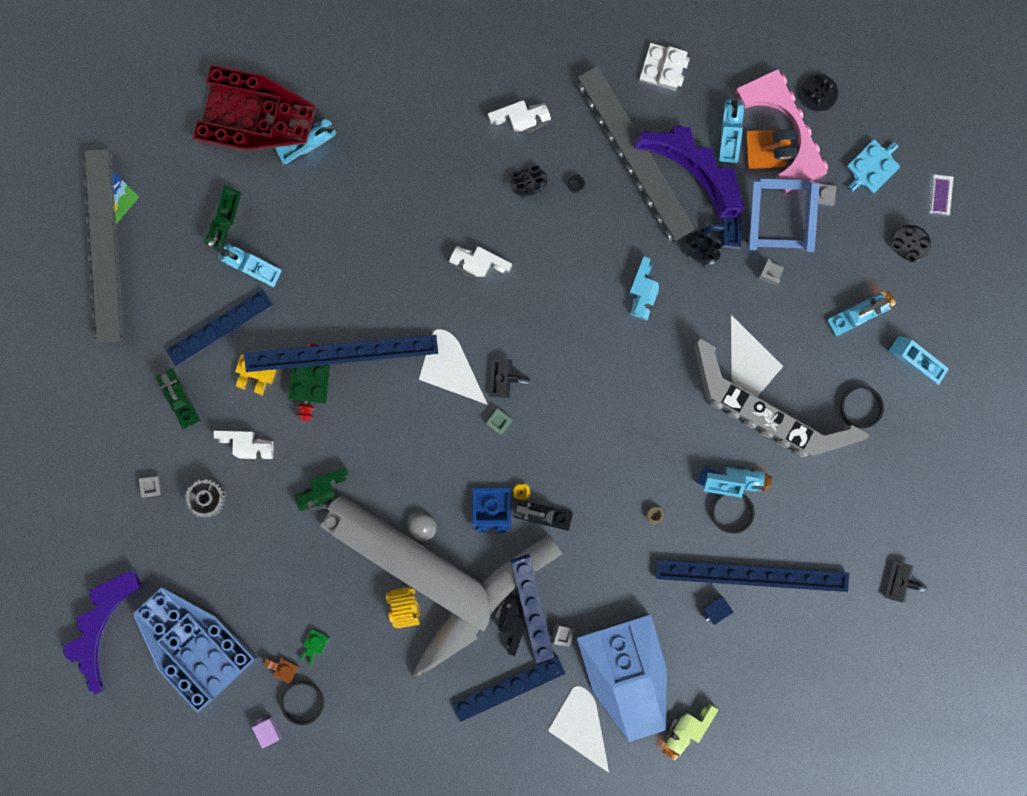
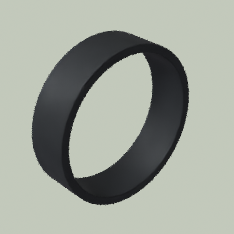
(880, 403)
(733, 532)
(283, 708)

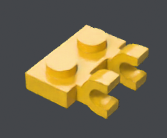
(262, 376)

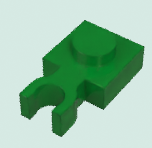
(315, 643)

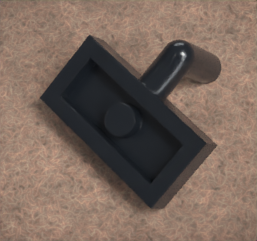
(502, 378)
(901, 581)

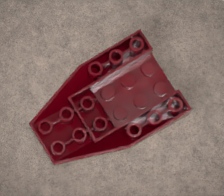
(252, 112)

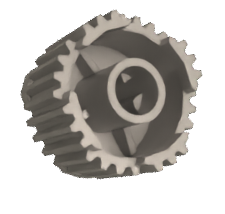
(202, 487)

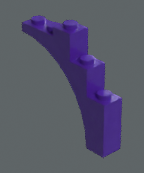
(700, 162)
(86, 648)

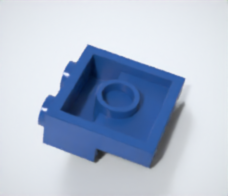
(491, 509)

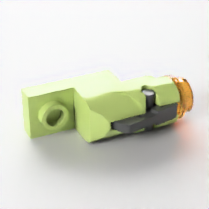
(687, 728)

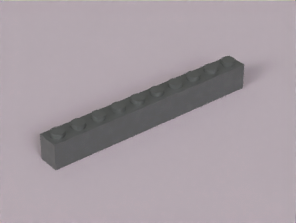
(639, 162)
(104, 246)

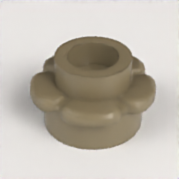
(654, 509)

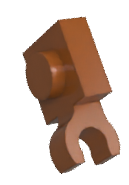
(284, 669)

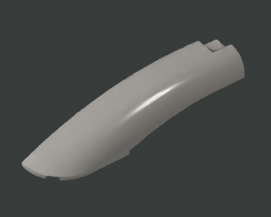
(408, 561)
(458, 633)

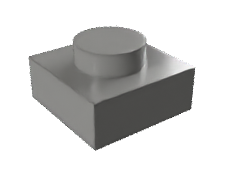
(827, 195)
(150, 486)
(562, 635)

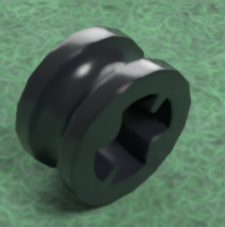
(574, 178)

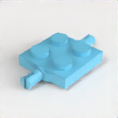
(873, 166)

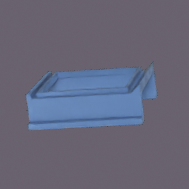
(810, 215)

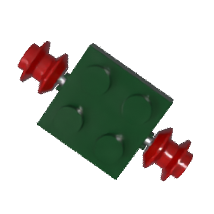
(308, 386)

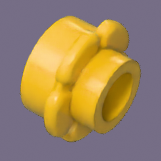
(518, 487)

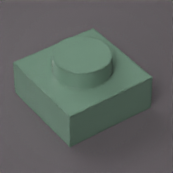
(499, 421)

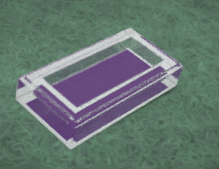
(941, 195)

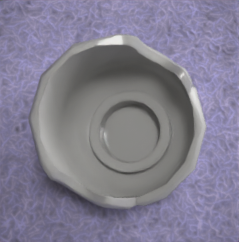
(421, 526)

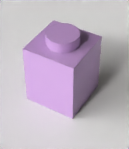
(266, 731)

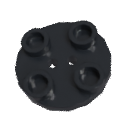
(812, 99)
(528, 181)
(904, 238)
(702, 248)

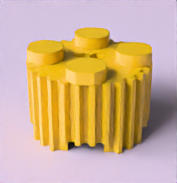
(404, 607)

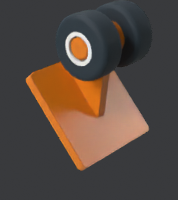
(770, 148)

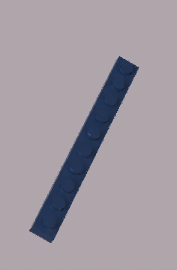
(340, 353)
(752, 575)

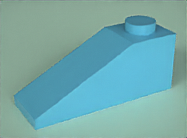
(918, 359)

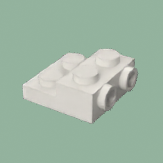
(664, 66)

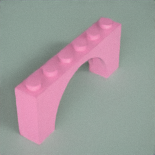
(773, 92)

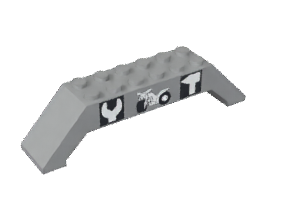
(763, 416)

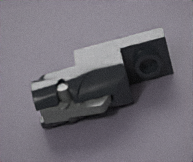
(543, 515)
(511, 621)

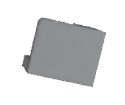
(771, 272)

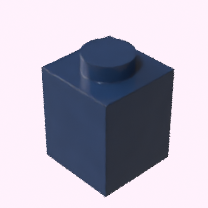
(716, 610)

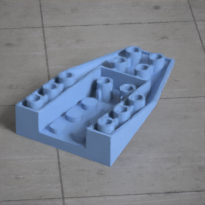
(191, 647)
(628, 675)

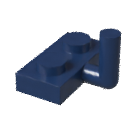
(729, 231)

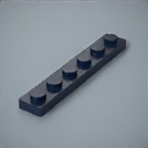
(219, 328)
(532, 608)
(509, 688)

